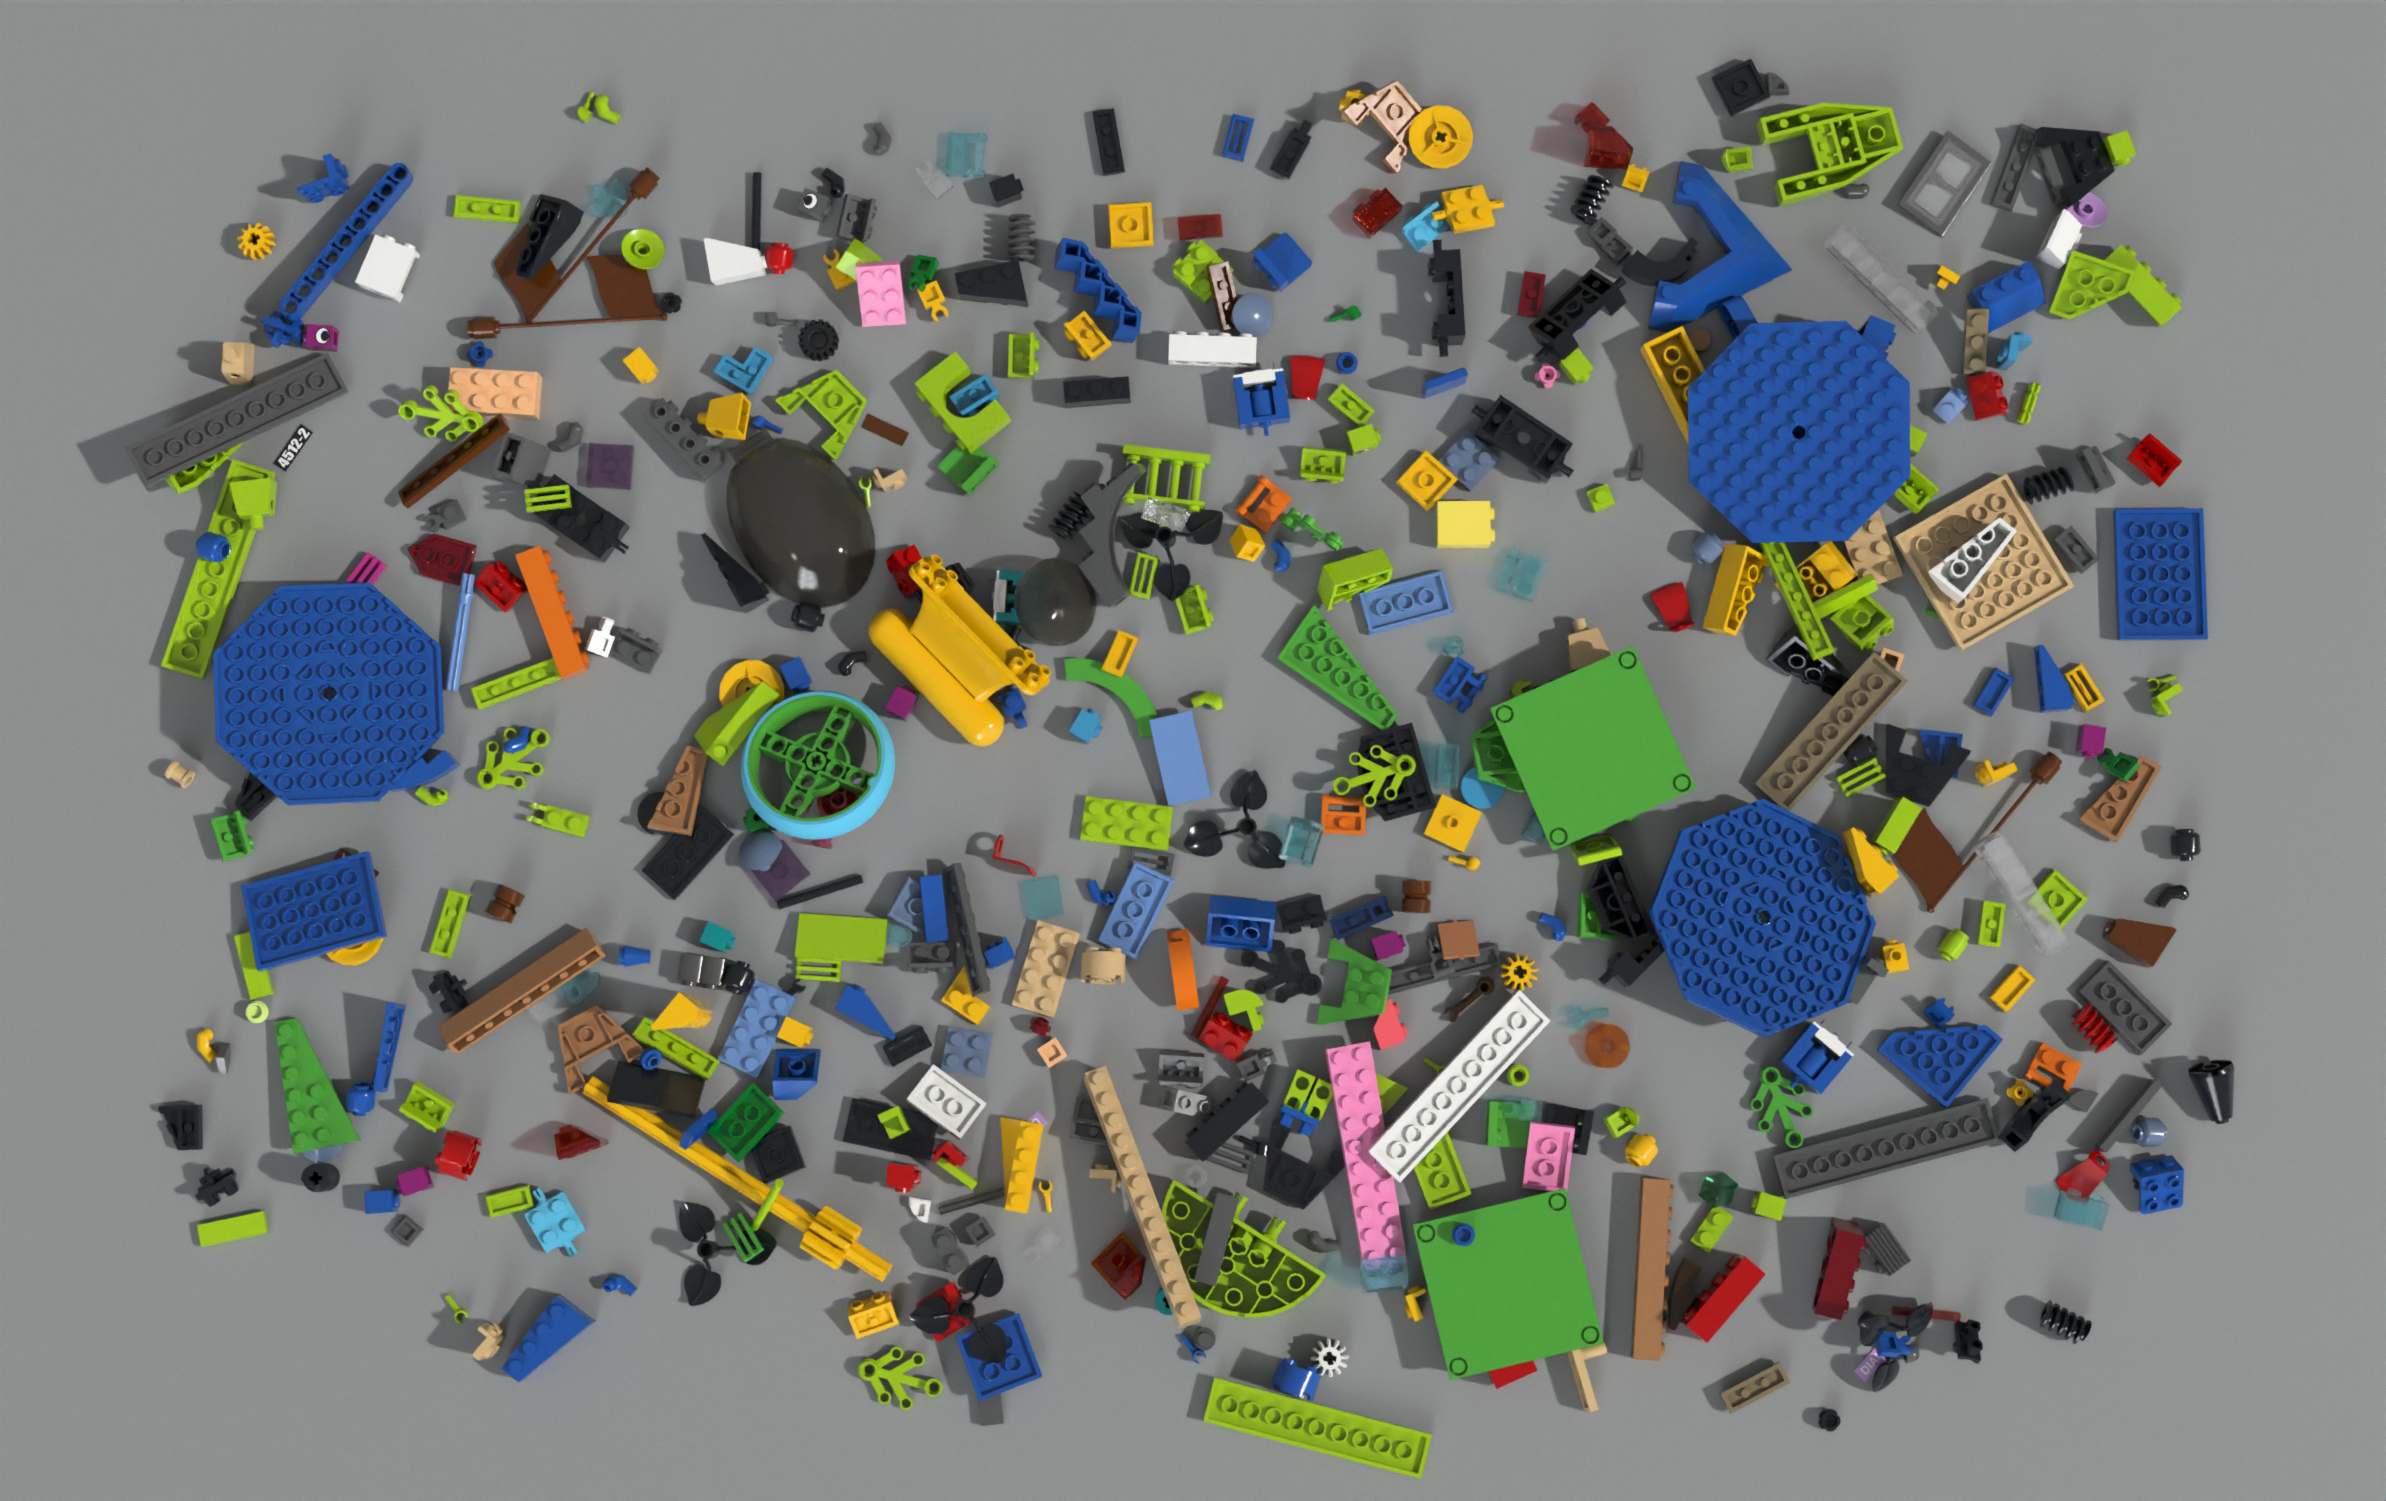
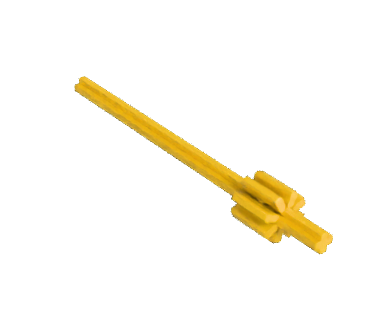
(826, 1236)

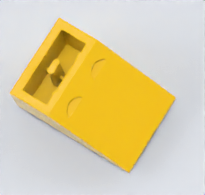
(1824, 572)
(1870, 868)

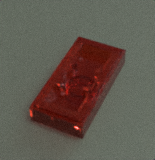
(1200, 227)

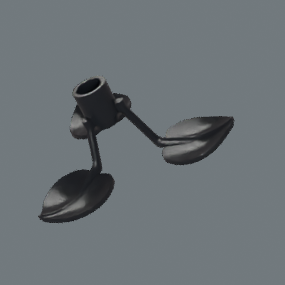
(1173, 579)
(1246, 793)
(694, 1223)
(933, 1314)
(1874, 1325)

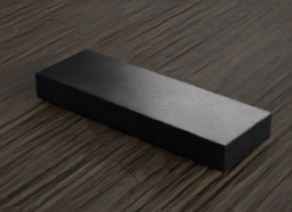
(1108, 142)

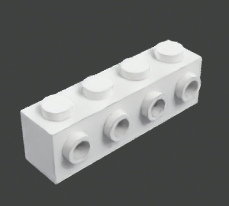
(1212, 350)

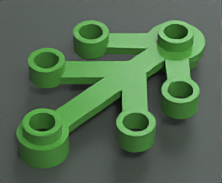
(1294, 519)
(1779, 1103)

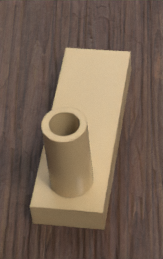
(1581, 1376)

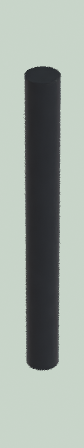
(756, 210)
(820, 892)

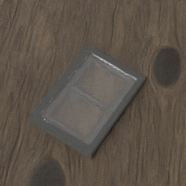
(1944, 183)

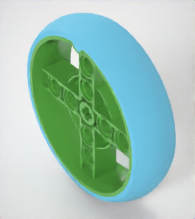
(764, 740)

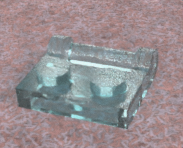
(958, 155)

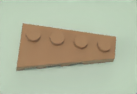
(680, 801)
(2117, 805)

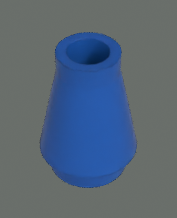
(633, 956)

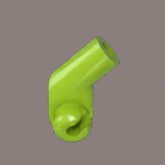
(603, 110)
(1208, 698)
(432, 799)

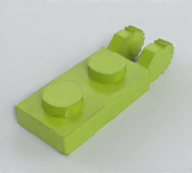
(560, 820)

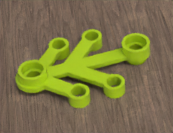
(443, 413)
(510, 762)
(1378, 774)
(896, 1377)

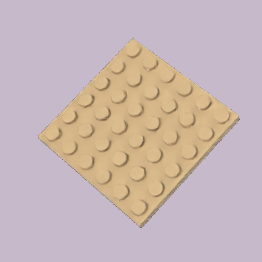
(2012, 586)

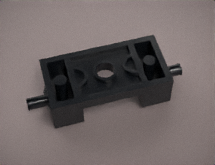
(1446, 267)
(1558, 323)
(1543, 452)
(600, 532)
(1626, 968)

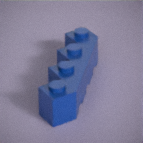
(1093, 280)

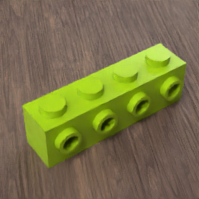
(2145, 288)

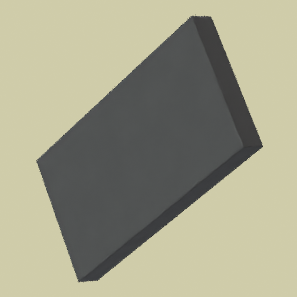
(2124, 1008)

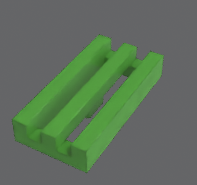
(734, 1222)

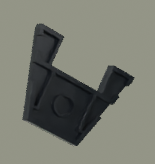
(2085, 157)
(1914, 777)
(1293, 1178)

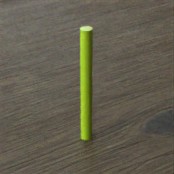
(765, 1207)

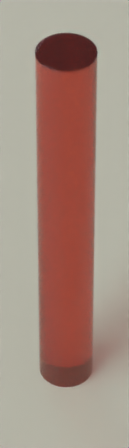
(1209, 1007)
(1937, 1314)

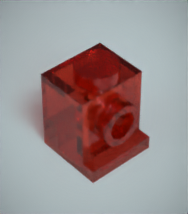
(1590, 116)

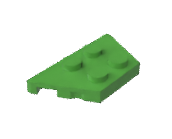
(1493, 759)

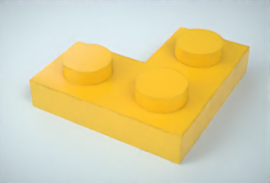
(961, 999)

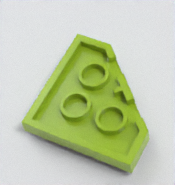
(2089, 284)

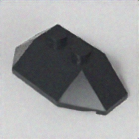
(1618, 901)

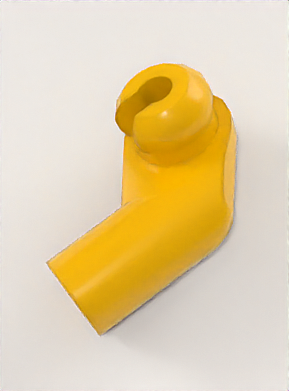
(203, 1045)

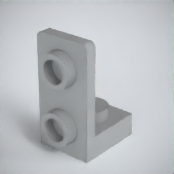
(1186, 1102)

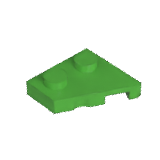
(1588, 922)

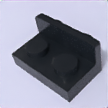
(1301, 914)

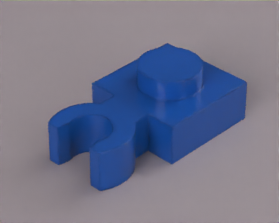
(1890, 1346)

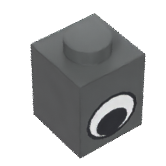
(815, 205)

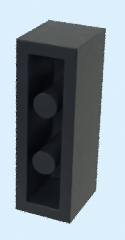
(1096, 392)

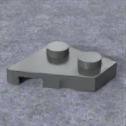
(1086, 1125)

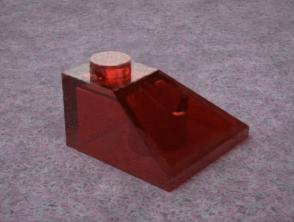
(1607, 148)
(576, 1141)
(1121, 1266)

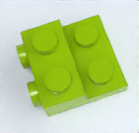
(1192, 269)
(1863, 623)

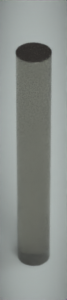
(971, 1201)

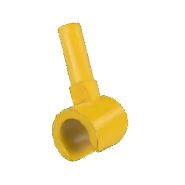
(1472, 864)
(1047, 1196)

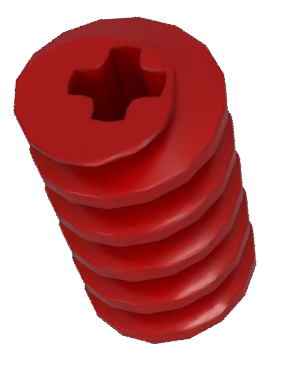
(2093, 1028)

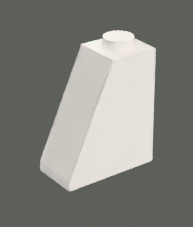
(733, 262)

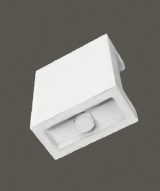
(386, 267)

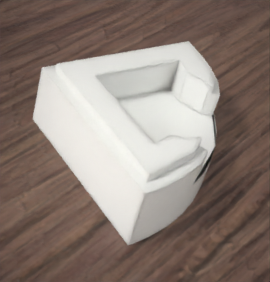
(920, 1208)

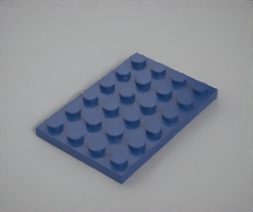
(2160, 574)
(313, 911)

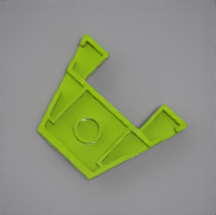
(836, 401)

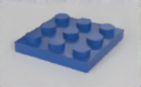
(1015, 1370)

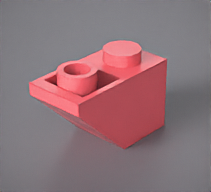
(1387, 1027)

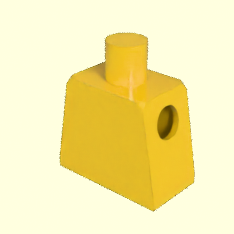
(727, 417)

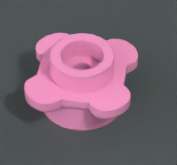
(1547, 369)

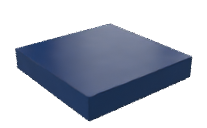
(1444, 382)

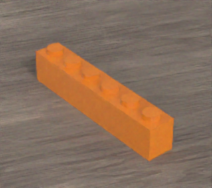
(552, 612)

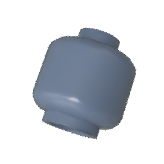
(1707, 547)
(2149, 1132)

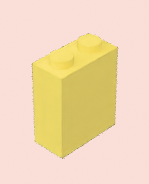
(1464, 524)

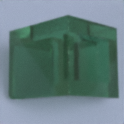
(1718, 1189)

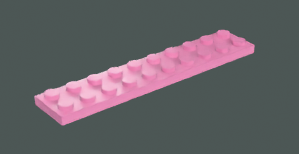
(1359, 1127)

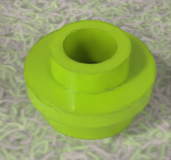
(1525, 1075)

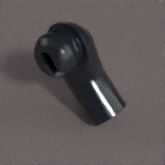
(837, 183)
(849, 660)

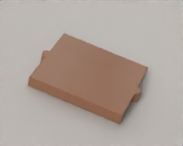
(1458, 940)

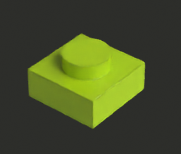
(1600, 498)

